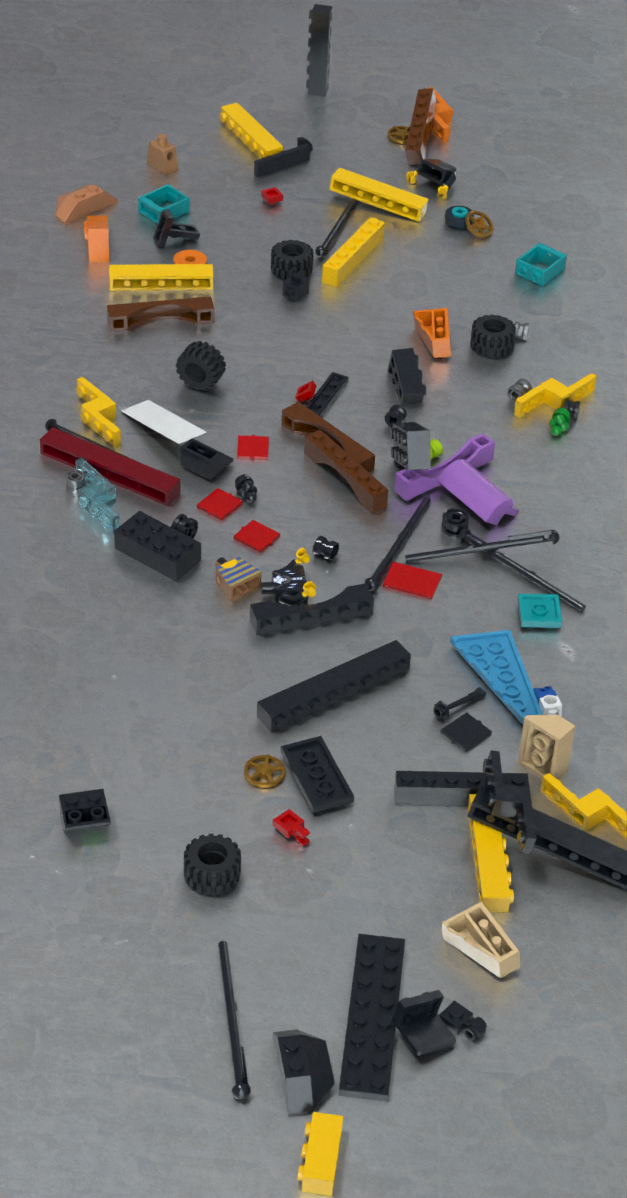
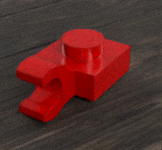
(291, 824)

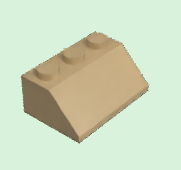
(546, 744)

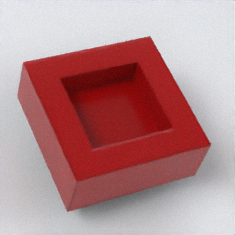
(272, 195)
(306, 391)

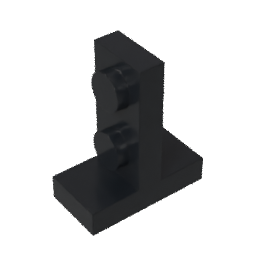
(168, 228)

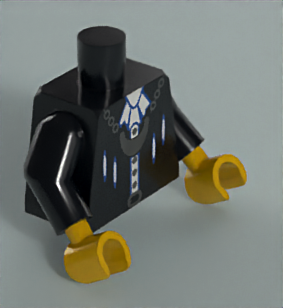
(436, 171)
(290, 583)

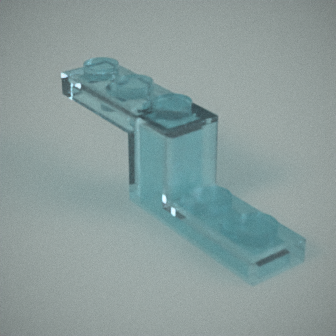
(97, 496)

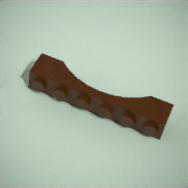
(195, 310)
(303, 421)
(368, 489)

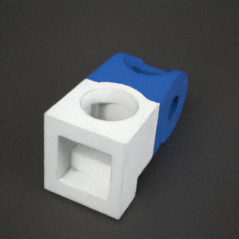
(548, 701)

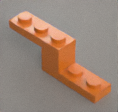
(442, 117)

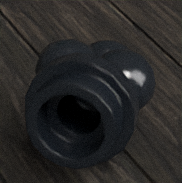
(246, 488)

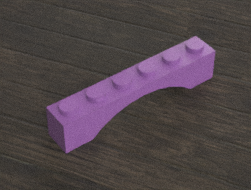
(412, 483)

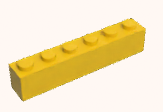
(249, 131)
(378, 194)
(353, 252)
(161, 277)
(490, 866)

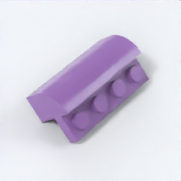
(477, 491)

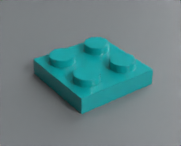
(539, 610)

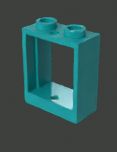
(149, 203)
(540, 253)

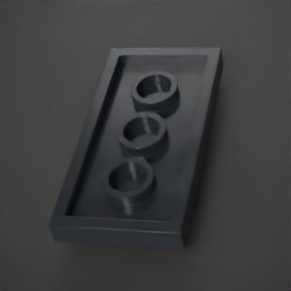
(317, 774)

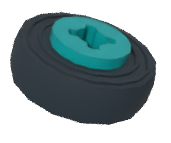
(456, 216)

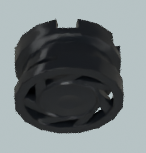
(454, 521)
(185, 525)

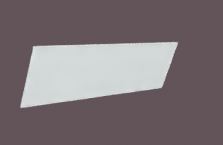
(163, 421)

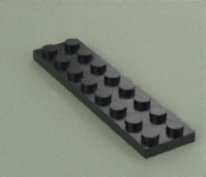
(370, 1015)

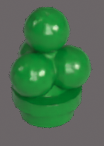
(559, 421)

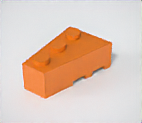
(98, 239)
(434, 330)

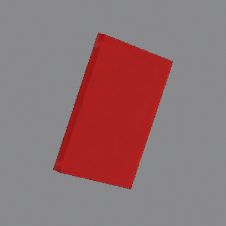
(412, 580)

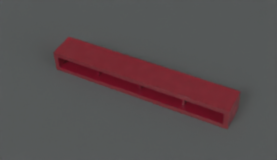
(112, 466)

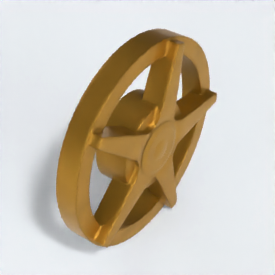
(401, 134)
(479, 224)
(264, 771)

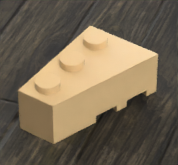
(482, 939)

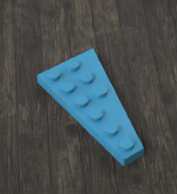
(501, 668)

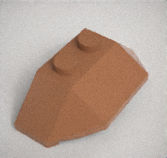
(82, 202)

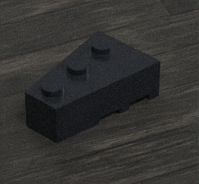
(407, 376)

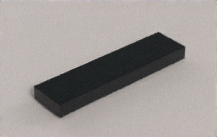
(282, 160)
(327, 393)

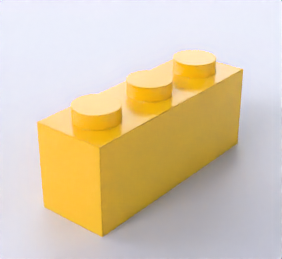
(320, 1153)

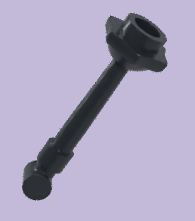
(441, 709)

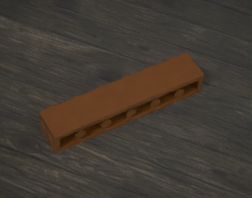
(420, 126)

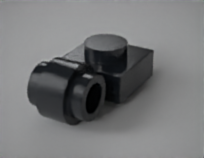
(459, 1018)

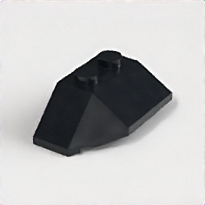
(303, 1070)

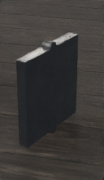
(466, 731)

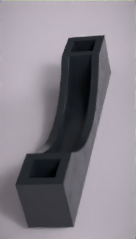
(274, 617)

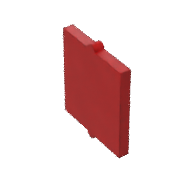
(253, 447)
(219, 504)
(256, 536)

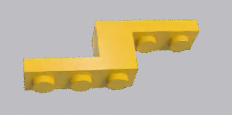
(554, 394)
(98, 411)
(587, 810)

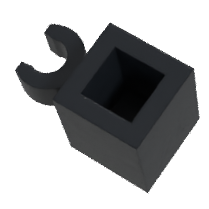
(296, 285)

